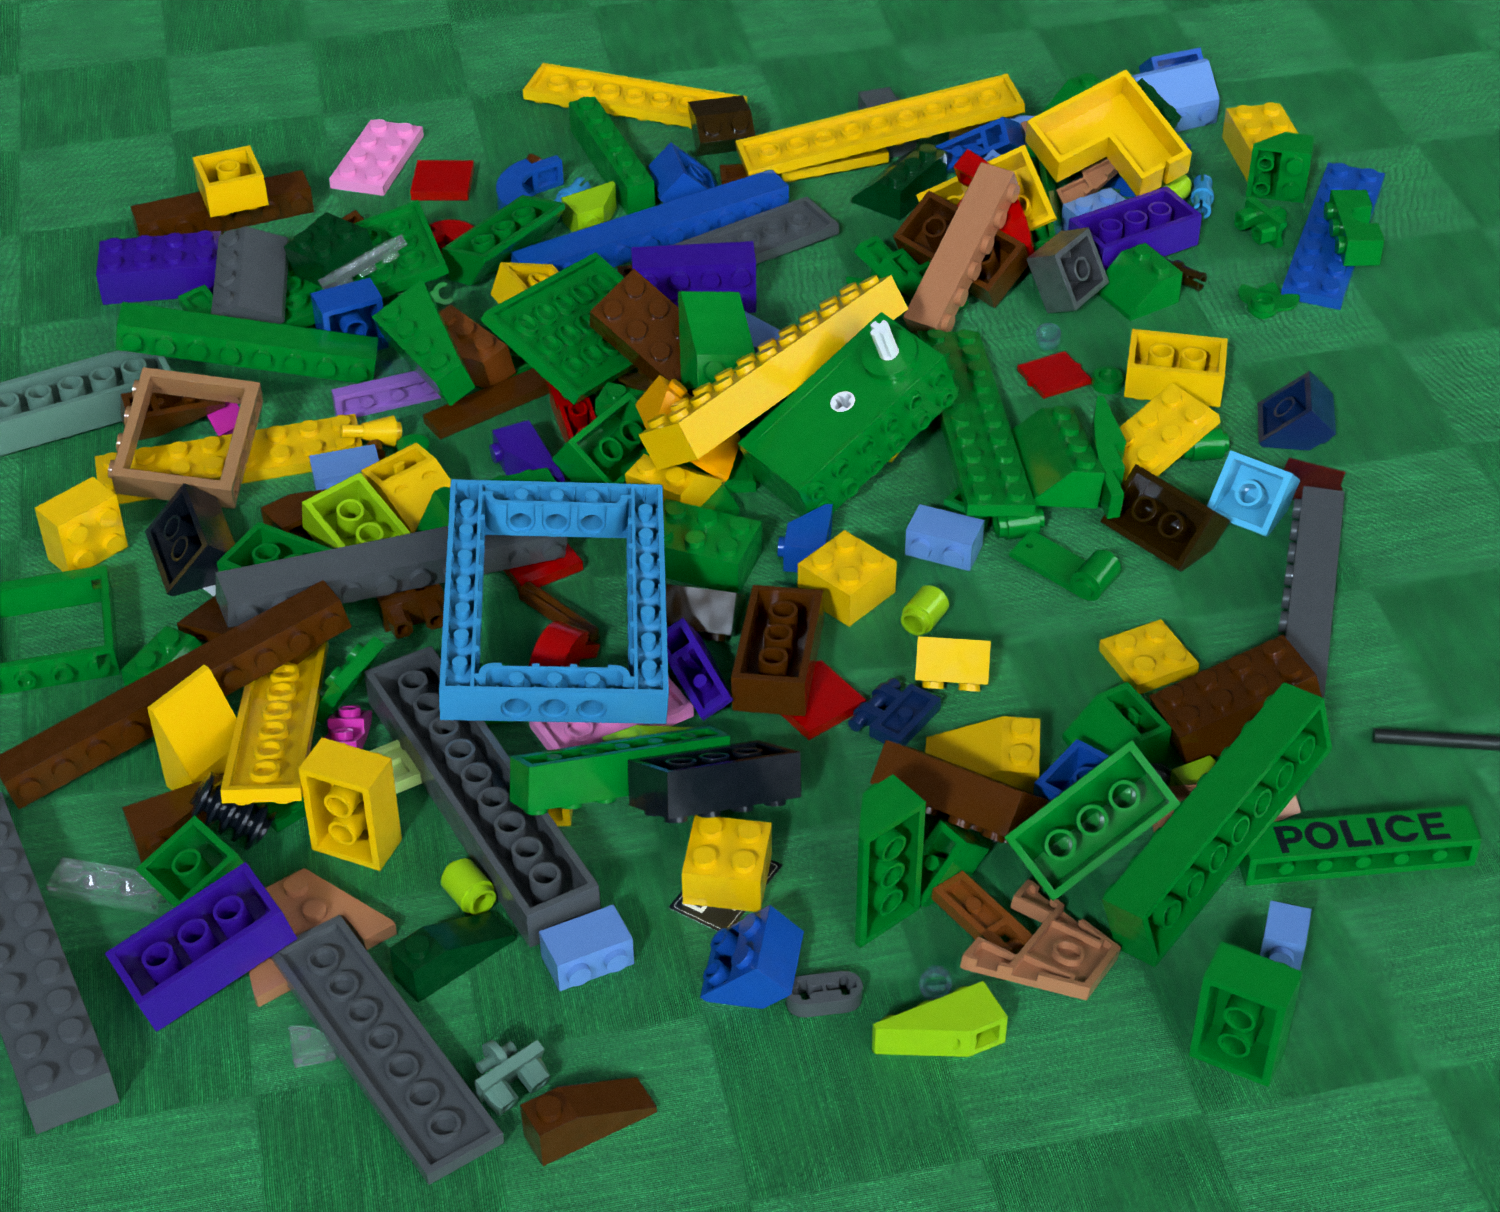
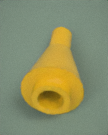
(383, 429)

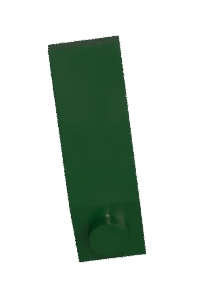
(446, 951)

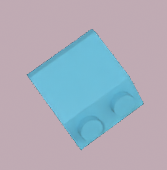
(1253, 493)

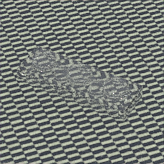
(364, 263)
(104, 886)

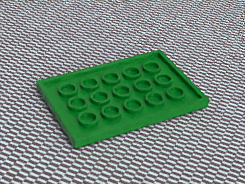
(416, 261)
(553, 329)

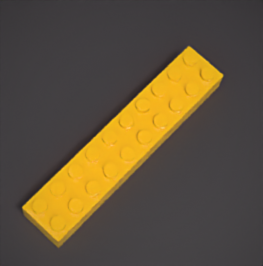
(768, 375)

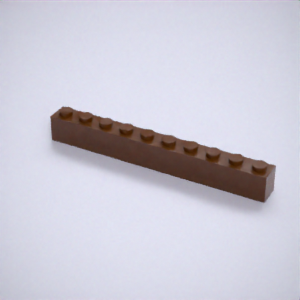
(123, 717)

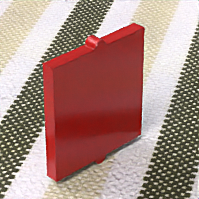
(1054, 374)

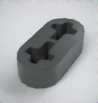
(825, 994)

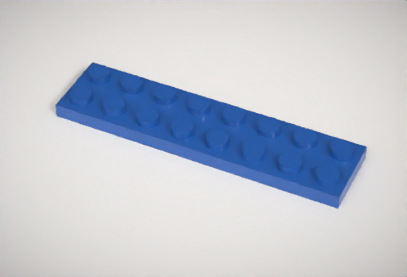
(1316, 269)

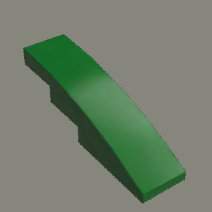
(898, 264)
(1109, 447)

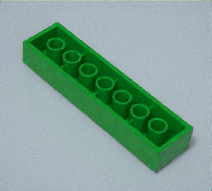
(1217, 824)

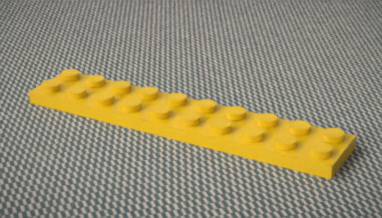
(881, 126)

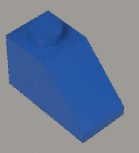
(805, 536)

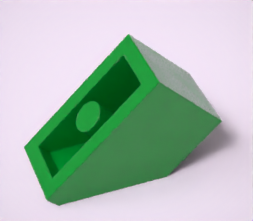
(945, 854)

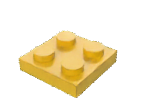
(1148, 656)

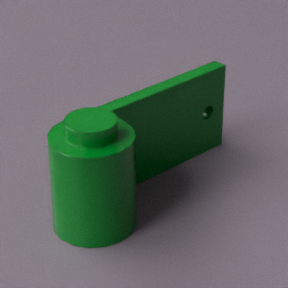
(1081, 577)

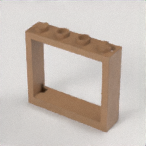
(163, 485)

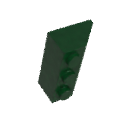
(896, 187)

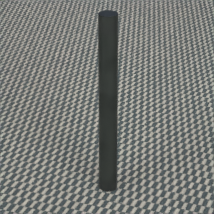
(1436, 739)

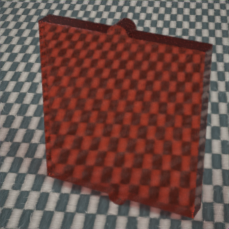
(1314, 476)

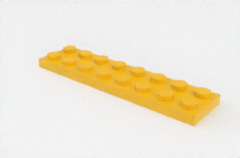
(617, 93)
(273, 454)
(274, 733)

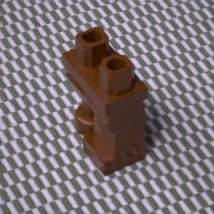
(411, 607)

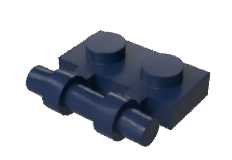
(902, 718)

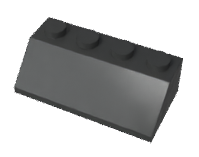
(251, 275)

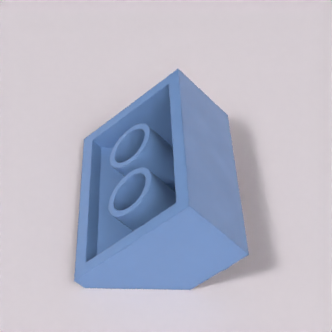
(1189, 90)

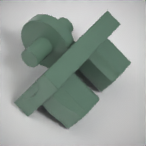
(525, 1065)

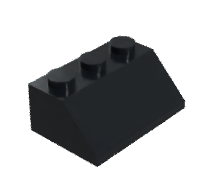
(189, 540)

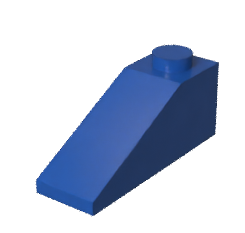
(998, 135)

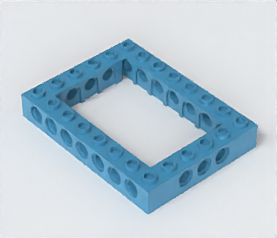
(555, 692)

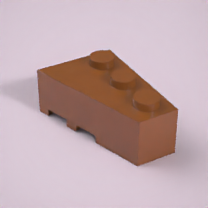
(482, 353)

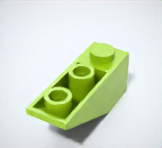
(948, 1026)

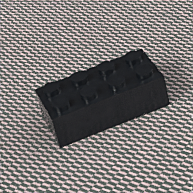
(714, 780)

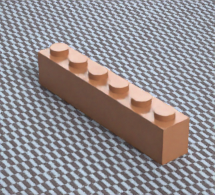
(962, 250)

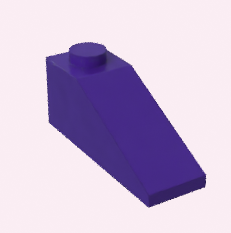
(520, 449)
(696, 669)

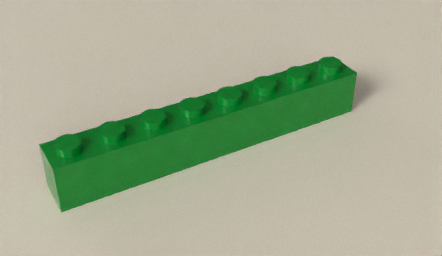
(245, 343)

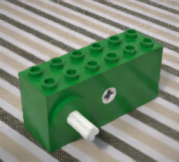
(849, 417)

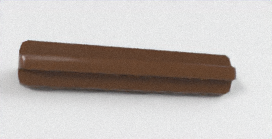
(555, 610)

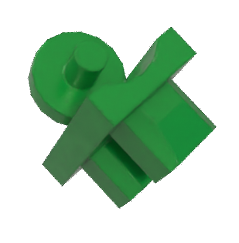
(1265, 223)

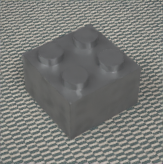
(1067, 270)

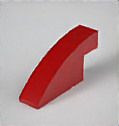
(1016, 222)

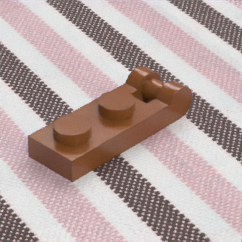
(979, 912)

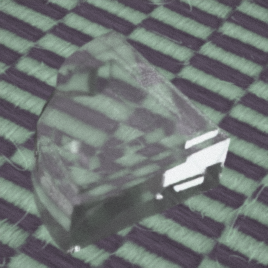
(310, 1046)

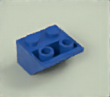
(753, 961)

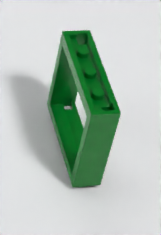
(57, 592)

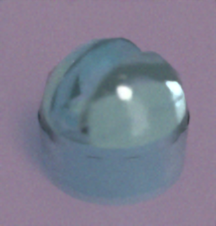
(1048, 336)
(937, 988)

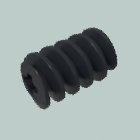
(241, 818)

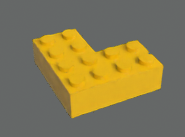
(1114, 123)

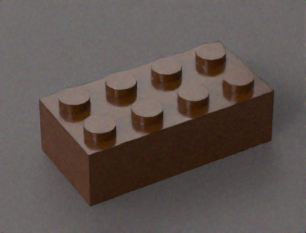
(925, 229)
(641, 326)
(777, 650)
(1217, 702)
(958, 792)

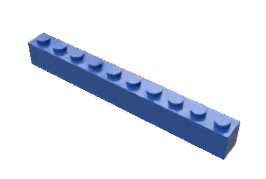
(663, 223)

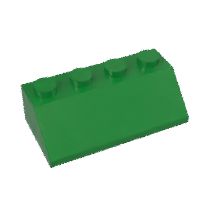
(495, 238)
(1059, 459)
(1092, 820)
(888, 857)

